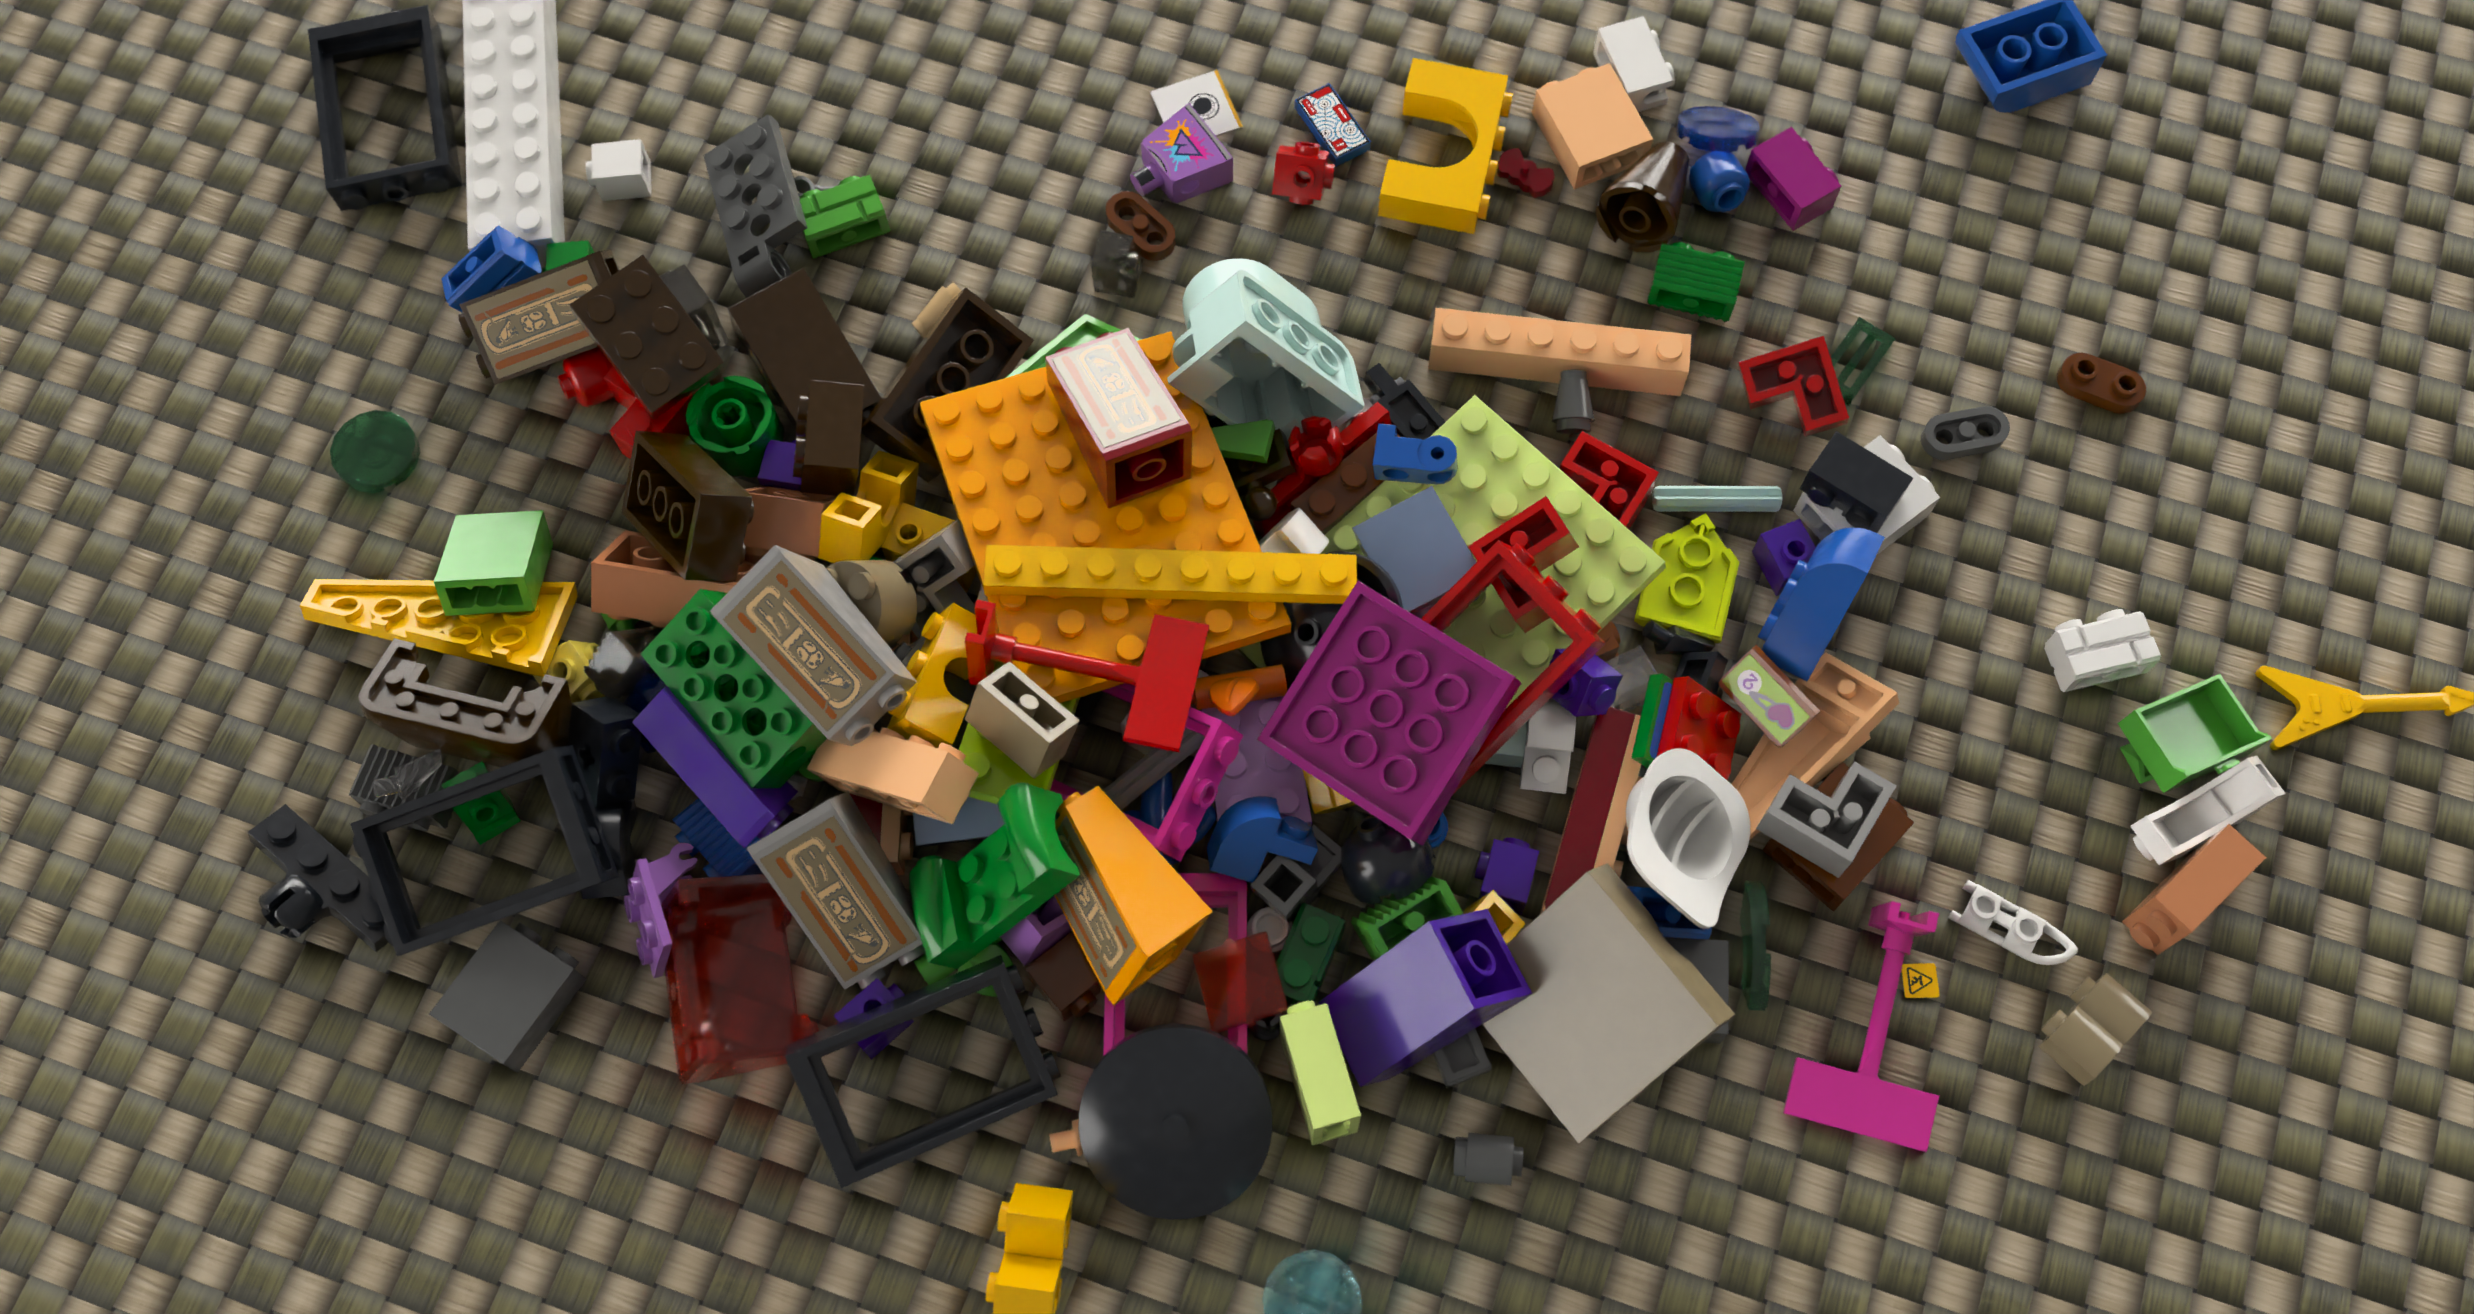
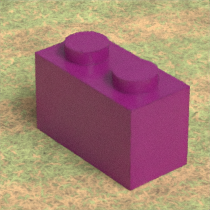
(1792, 178)

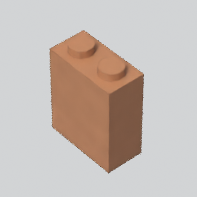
(2193, 890)

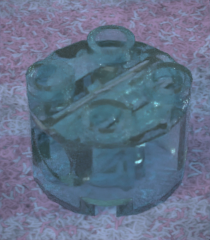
(1312, 1285)

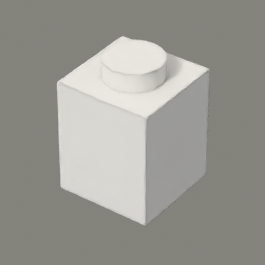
(620, 170)

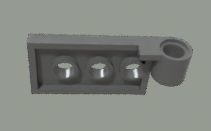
(778, 203)

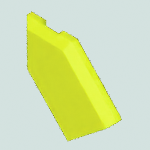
(1695, 584)

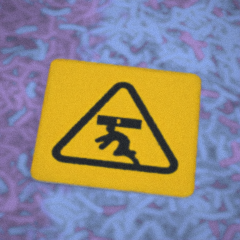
(1920, 980)

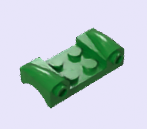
(996, 884)

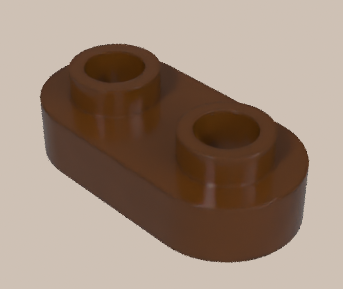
(1144, 226)
(2102, 383)

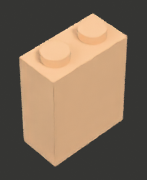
(1591, 125)

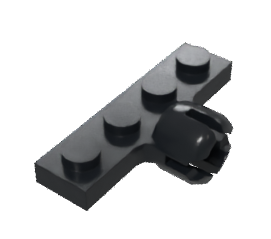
(317, 881)

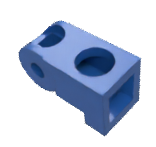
(1412, 458)

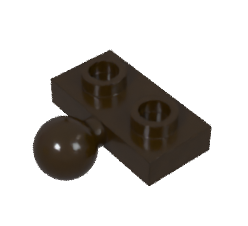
(1252, 476)

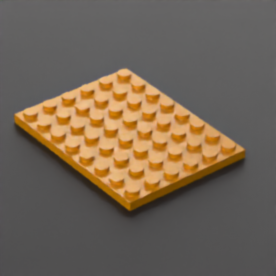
(1027, 484)

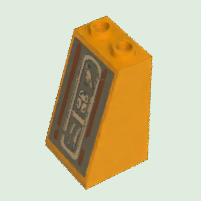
(1128, 901)

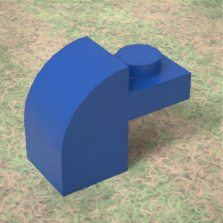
(1252, 830)

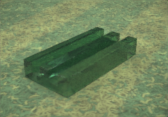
(1874, 333)

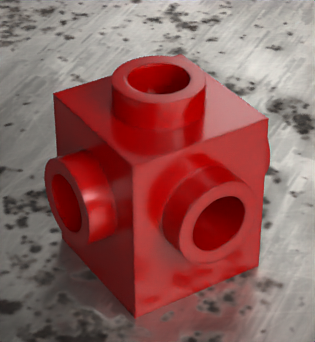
(1292, 183)

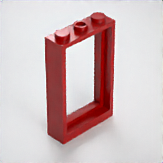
(1550, 597)

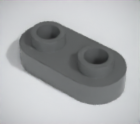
(1961, 433)

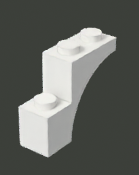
(2207, 810)

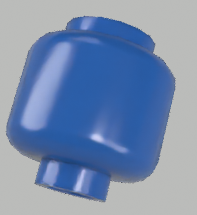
(1719, 181)

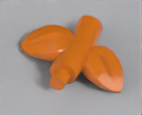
(1235, 690)

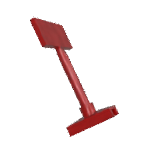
(1161, 682)

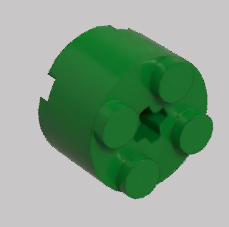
(734, 424)

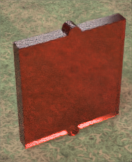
(1240, 982)

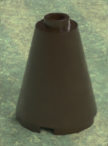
(1646, 199)

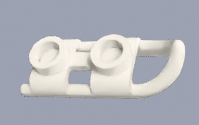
(2023, 928)

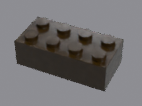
(961, 351)
(687, 506)

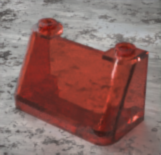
(730, 977)

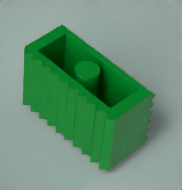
(1696, 281)

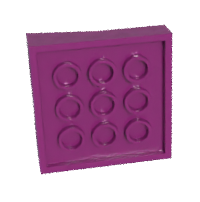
(1389, 712)

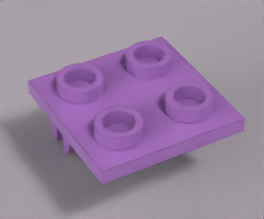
(643, 905)

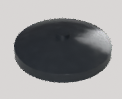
(1175, 1121)

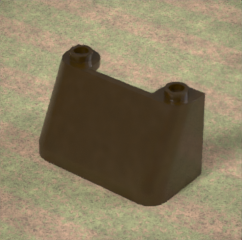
(462, 723)

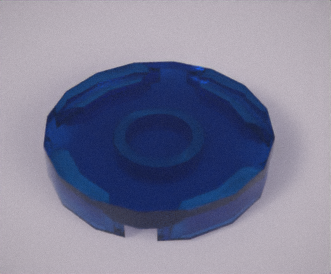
(1717, 128)

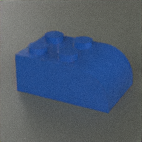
(2031, 54)
(1818, 599)

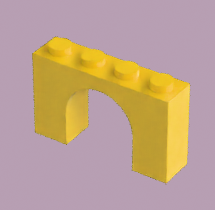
(1450, 194)

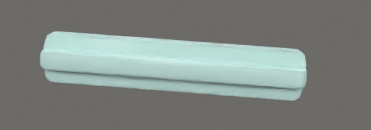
(1717, 498)

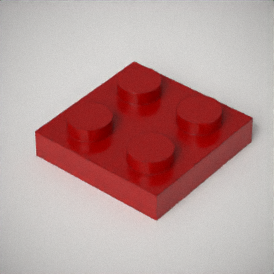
(1700, 724)

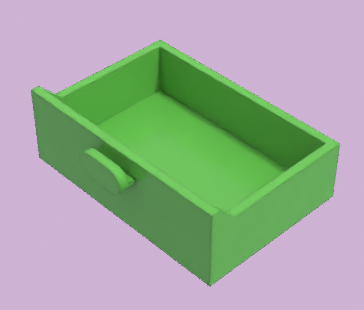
(2192, 733)

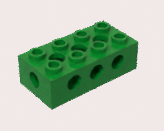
(732, 695)

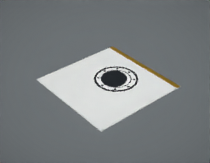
(1206, 96)

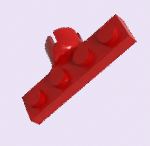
(1318, 454)

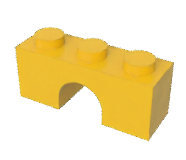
(859, 525)
(929, 707)

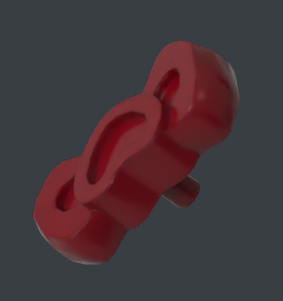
(1525, 173)

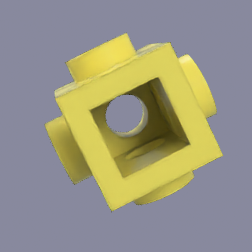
(569, 664)

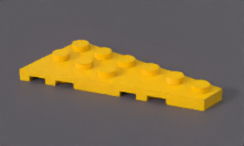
(414, 614)

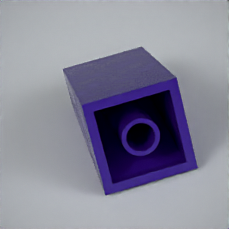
(1424, 995)

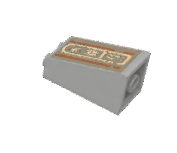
(814, 644)
(841, 890)

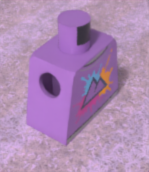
(1183, 158)

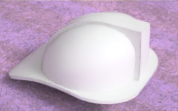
(1687, 833)

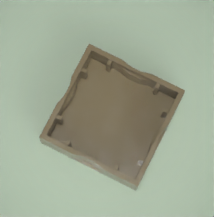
(1605, 1003)

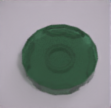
(374, 451)

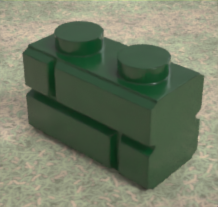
(1308, 953)

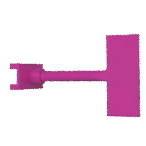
(1860, 1099)

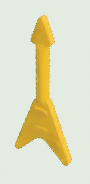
(2327, 705)

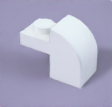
(1294, 535)
(1548, 749)

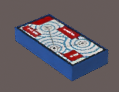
(1332, 124)

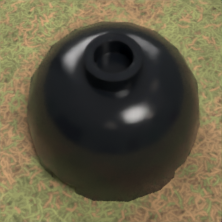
(1383, 862)

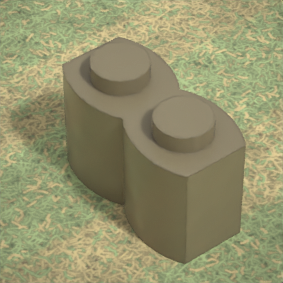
(2093, 1028)

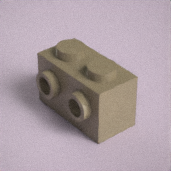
(1021, 719)

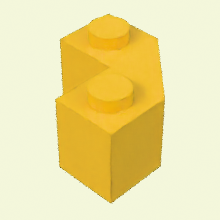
(1035, 1240)

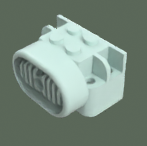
(1260, 351)

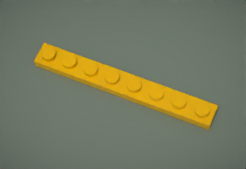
(1169, 574)

